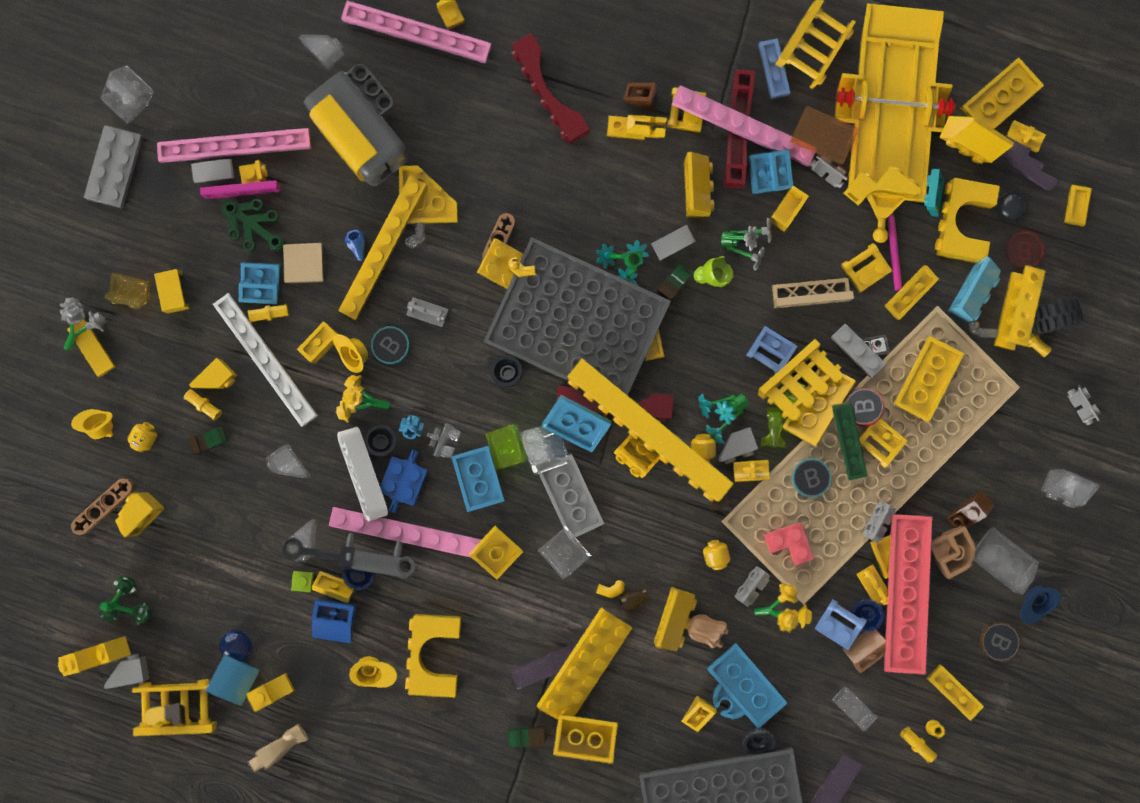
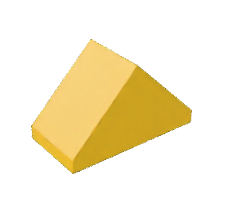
(698, 714)

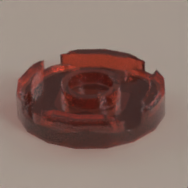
(1024, 249)

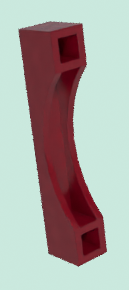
(569, 121)
(737, 145)
(657, 405)

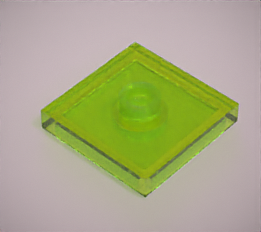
(506, 446)

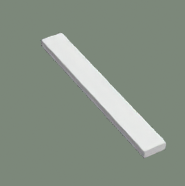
(265, 360)

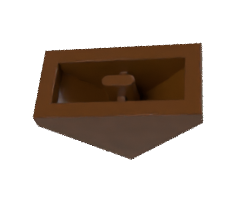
(641, 94)

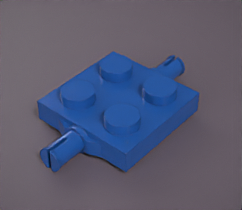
(403, 481)

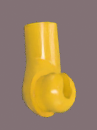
(519, 269)
(612, 591)

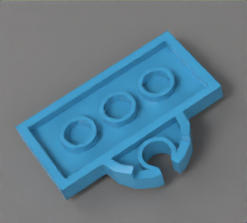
(744, 688)

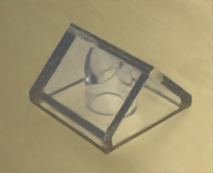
(564, 553)

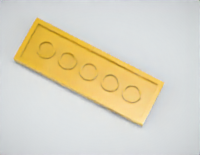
(584, 665)

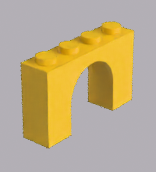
(951, 241)
(421, 680)

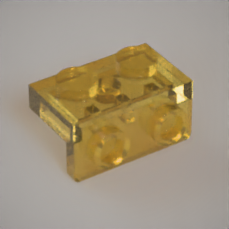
(128, 291)

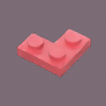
(793, 538)

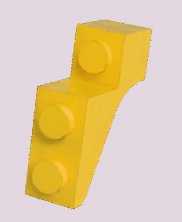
(891, 183)
(94, 656)

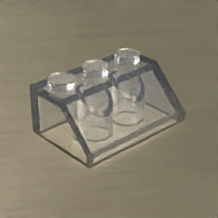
(1006, 561)

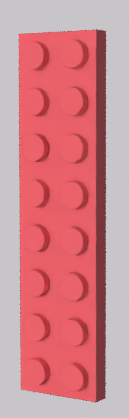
(908, 594)

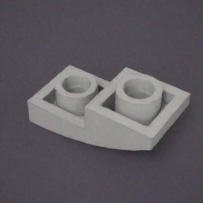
(212, 170)
(673, 242)

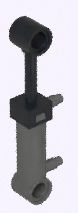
(355, 559)

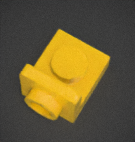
(450, 13)
(253, 172)

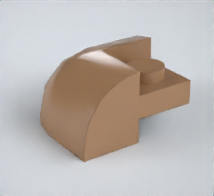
(953, 551)

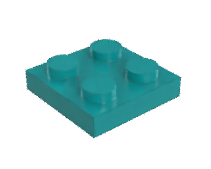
(933, 199)

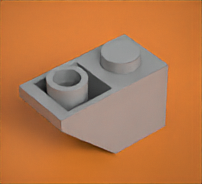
(738, 444)

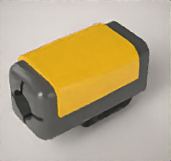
(357, 124)

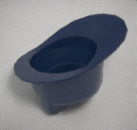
(1038, 603)

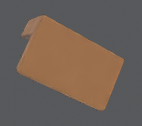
(866, 650)

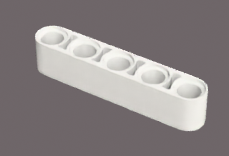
(362, 474)

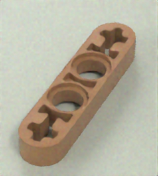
(105, 509)

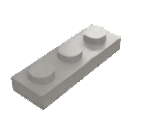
(858, 351)

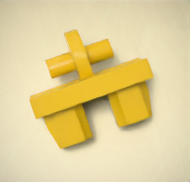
(1026, 135)
(751, 470)

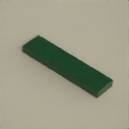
(849, 440)

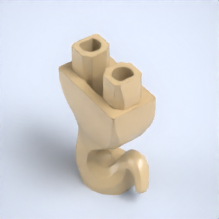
(278, 749)

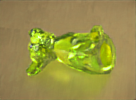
(775, 425)

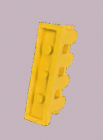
(805, 372)

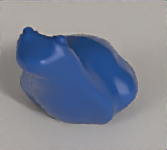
(356, 243)

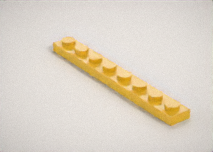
(382, 247)

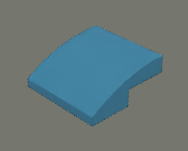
(770, 171)
(259, 283)
(232, 680)

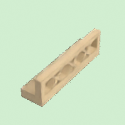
(814, 298)

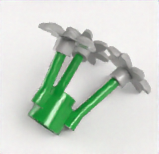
(732, 238)

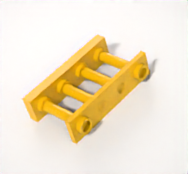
(797, 41)
(1019, 308)
(203, 725)

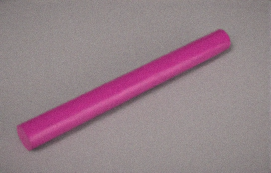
(894, 252)

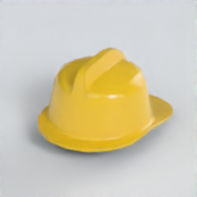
(351, 351)
(94, 423)
(372, 673)

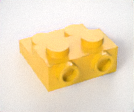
(636, 456)

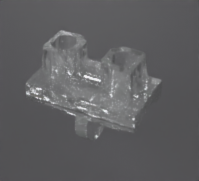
(442, 449)

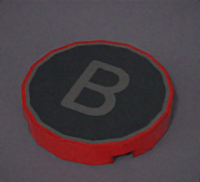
(866, 406)

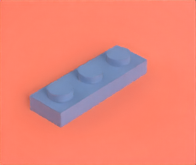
(775, 76)

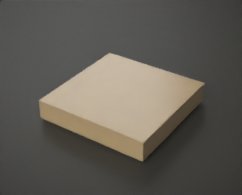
(303, 263)

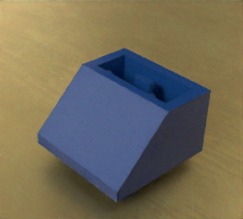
(333, 620)

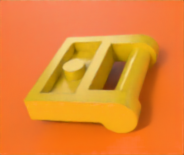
(690, 121)
(870, 273)
(886, 437)

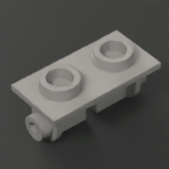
(835, 174)
(427, 312)
(1088, 411)
(874, 528)
(756, 579)

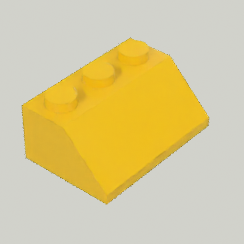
(975, 139)
(698, 185)
(675, 619)
(585, 738)

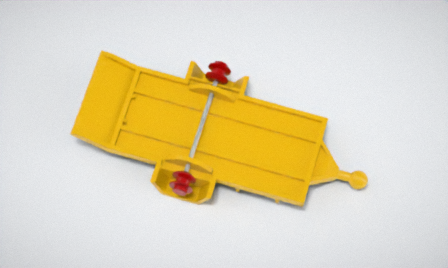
(894, 88)

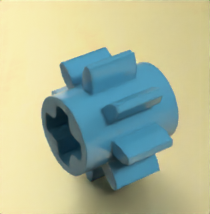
(411, 427)

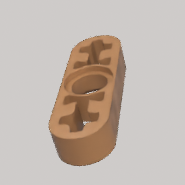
(509, 228)

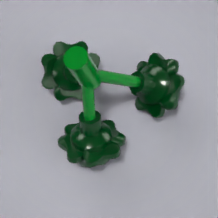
(111, 609)

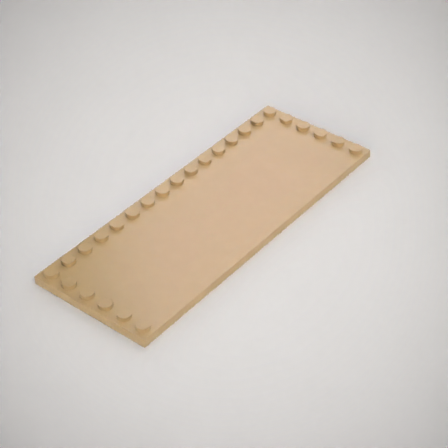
(839, 515)

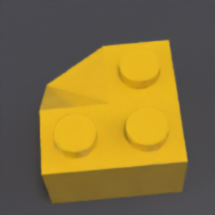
(138, 513)

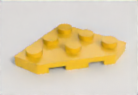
(434, 204)

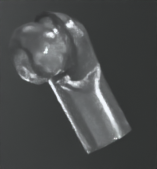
(419, 236)
(982, 332)

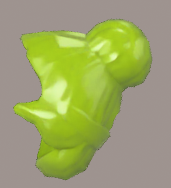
(717, 266)

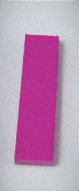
(240, 189)

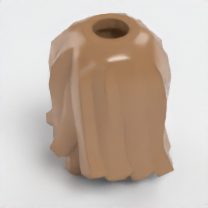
(707, 630)

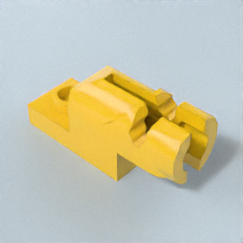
(636, 127)

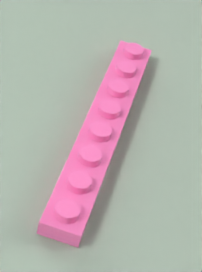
(416, 31)
(740, 124)
(233, 145)
(403, 532)

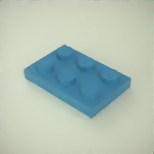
(576, 423)
(477, 478)

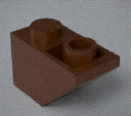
(971, 511)

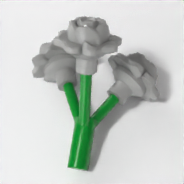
(73, 314)

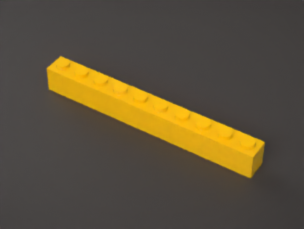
(648, 429)

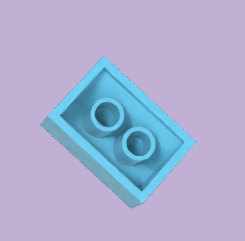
(975, 290)

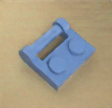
(775, 345)
(836, 629)

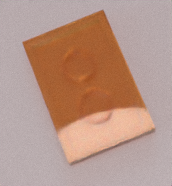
(824, 135)

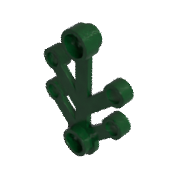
(250, 223)

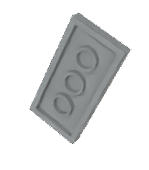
(113, 166)
(571, 498)

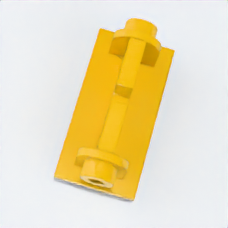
(874, 585)

